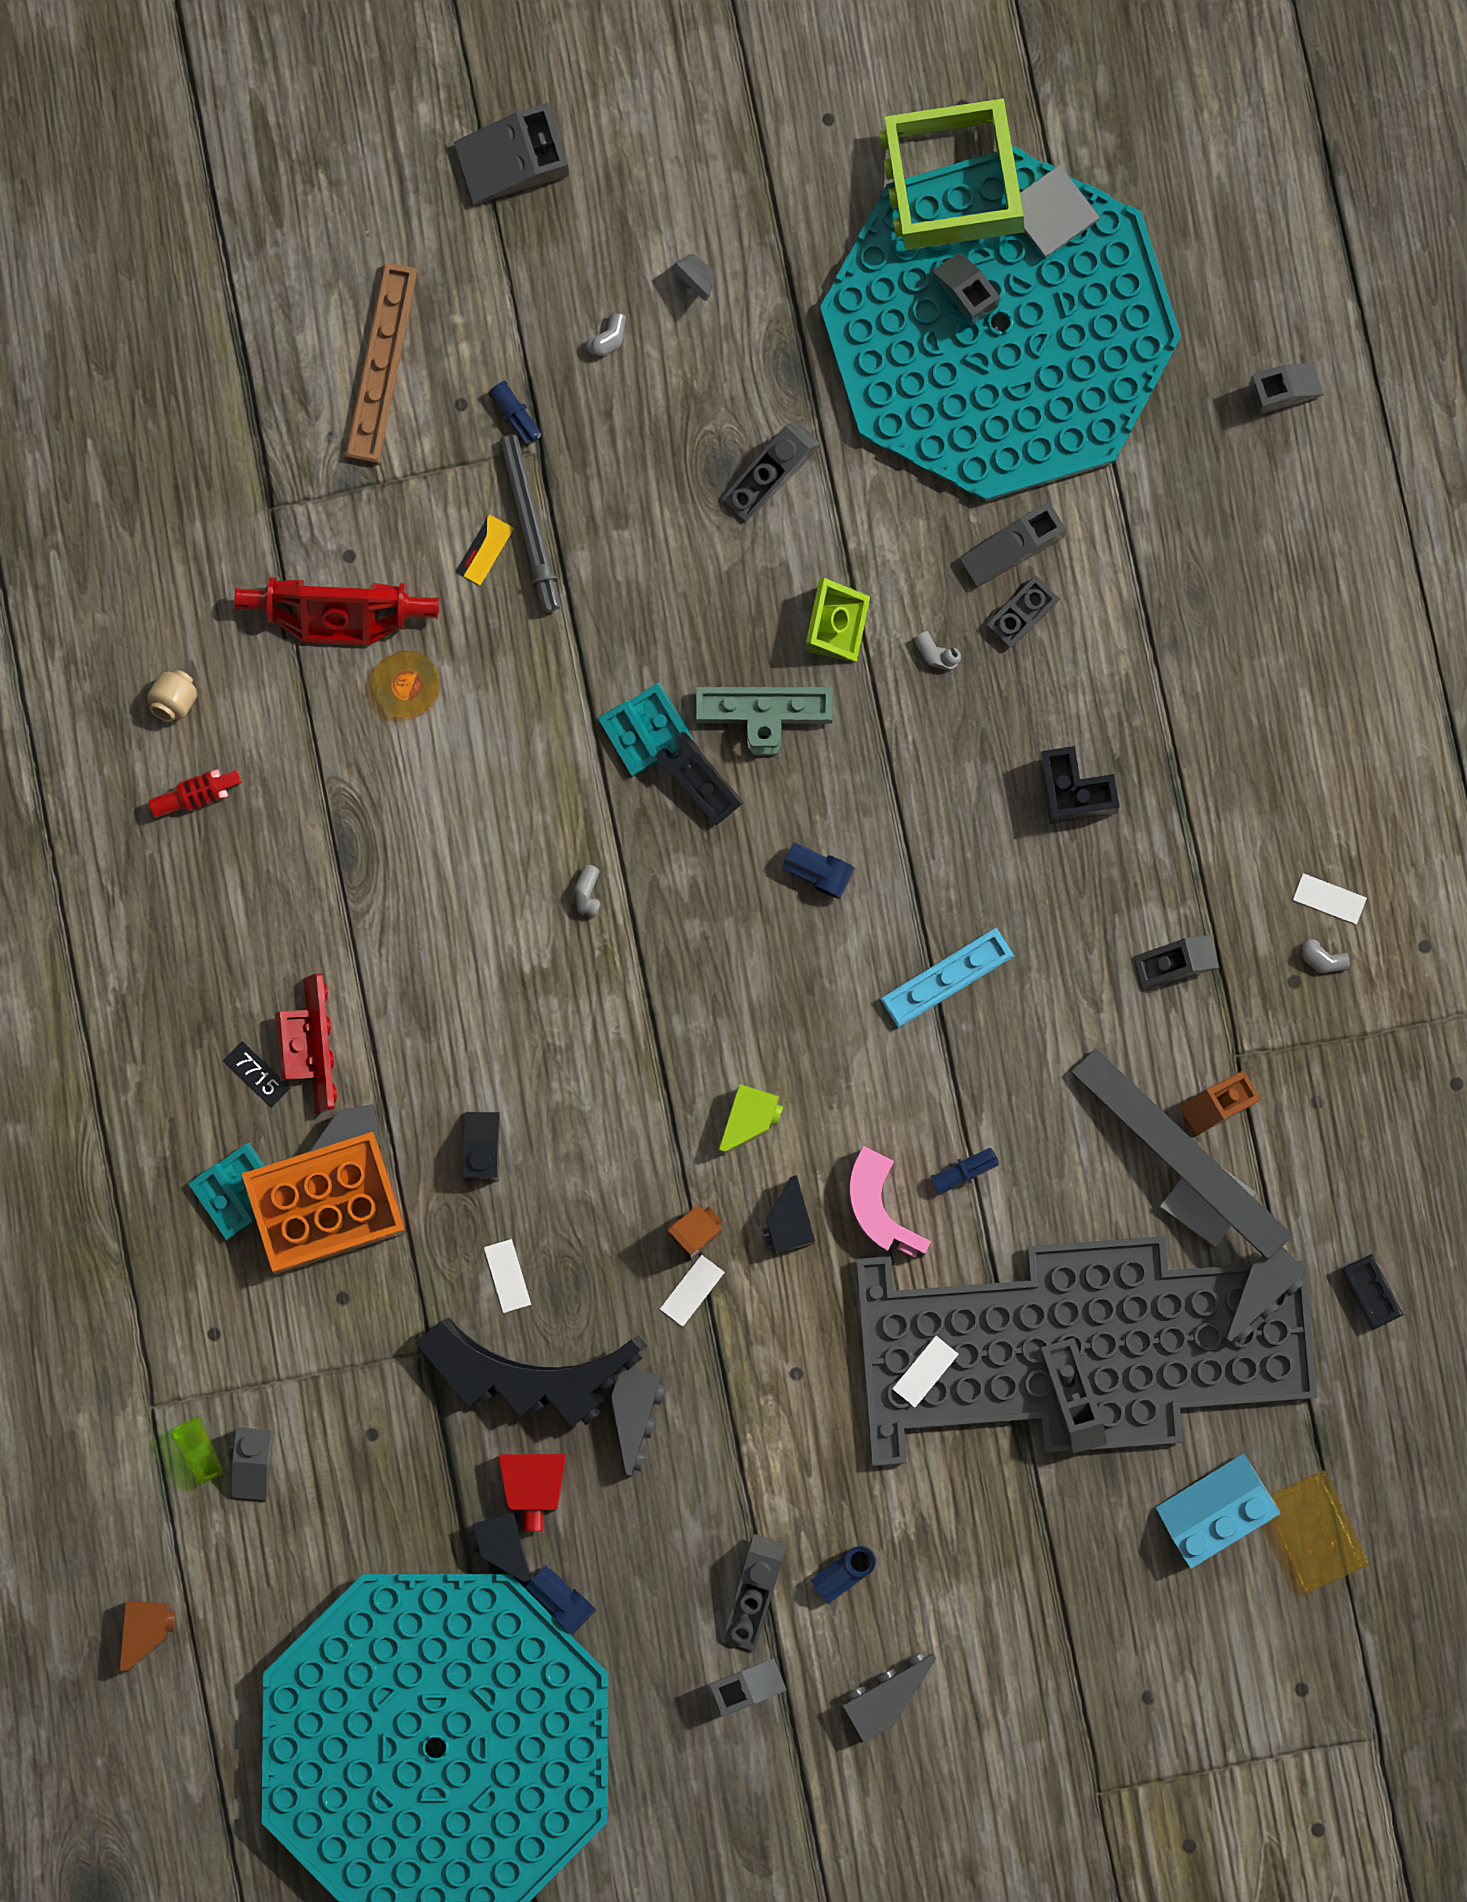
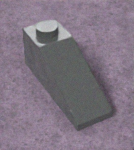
(1074, 1395)

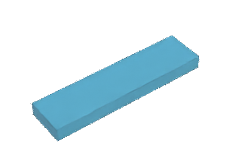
(947, 978)

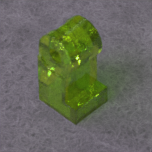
(198, 1450)

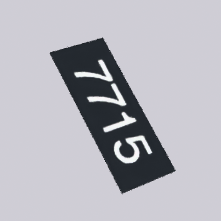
(256, 1074)

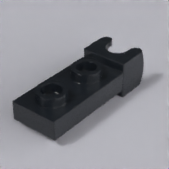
(700, 779)

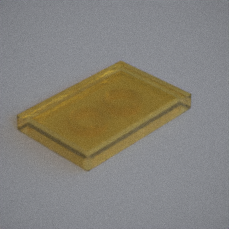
(1317, 1532)

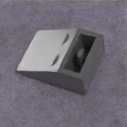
(512, 154)

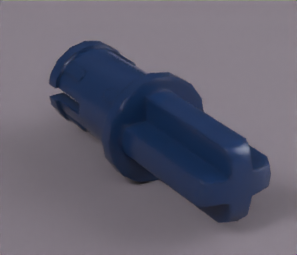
(515, 413)
(965, 1170)

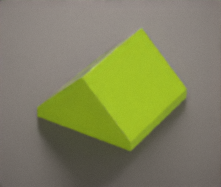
(837, 621)

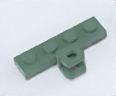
(764, 711)

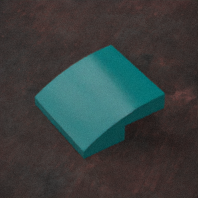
(644, 728)
(225, 1193)

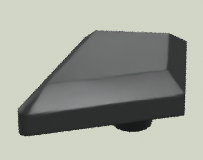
(695, 275)

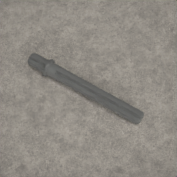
(530, 524)

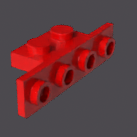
(305, 1044)

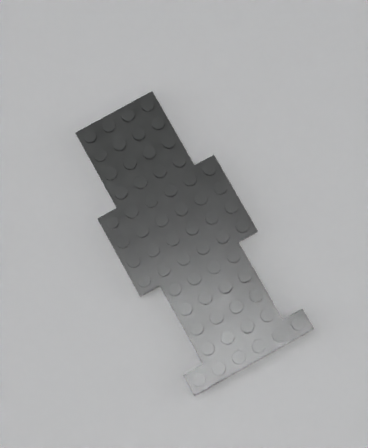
(1141, 1331)

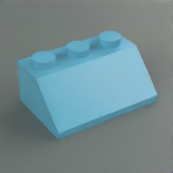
(1217, 1510)

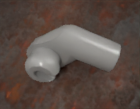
(610, 339)
(937, 656)
(583, 891)
(1321, 960)

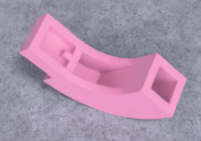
(867, 1207)

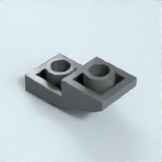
(1023, 611)

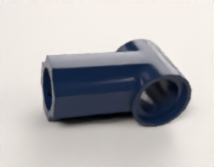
(825, 873)
(842, 1575)
(564, 1603)

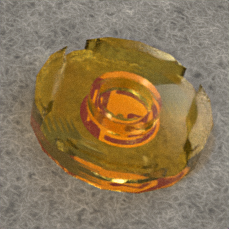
(406, 684)

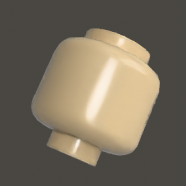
(172, 696)

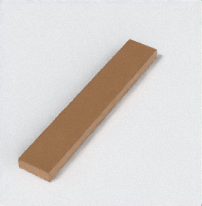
(381, 363)

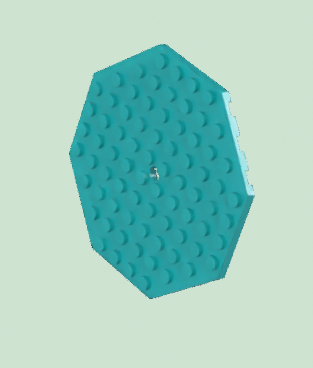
(985, 402)
(418, 1663)

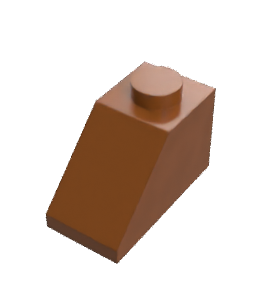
(1219, 1103)
(695, 1230)
(144, 1630)

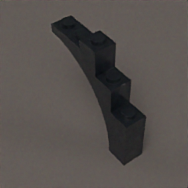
(476, 1371)

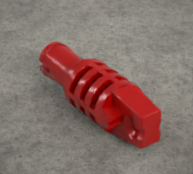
(195, 792)

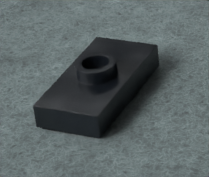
(1372, 1292)

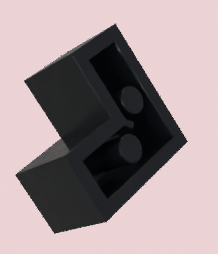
(1068, 795)

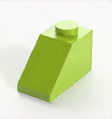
(750, 1117)

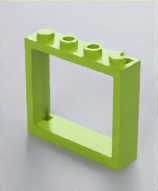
(963, 227)

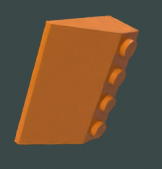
(324, 1203)

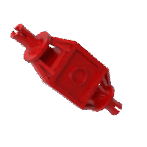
(336, 613)

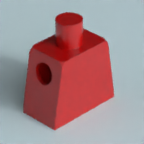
(532, 1485)

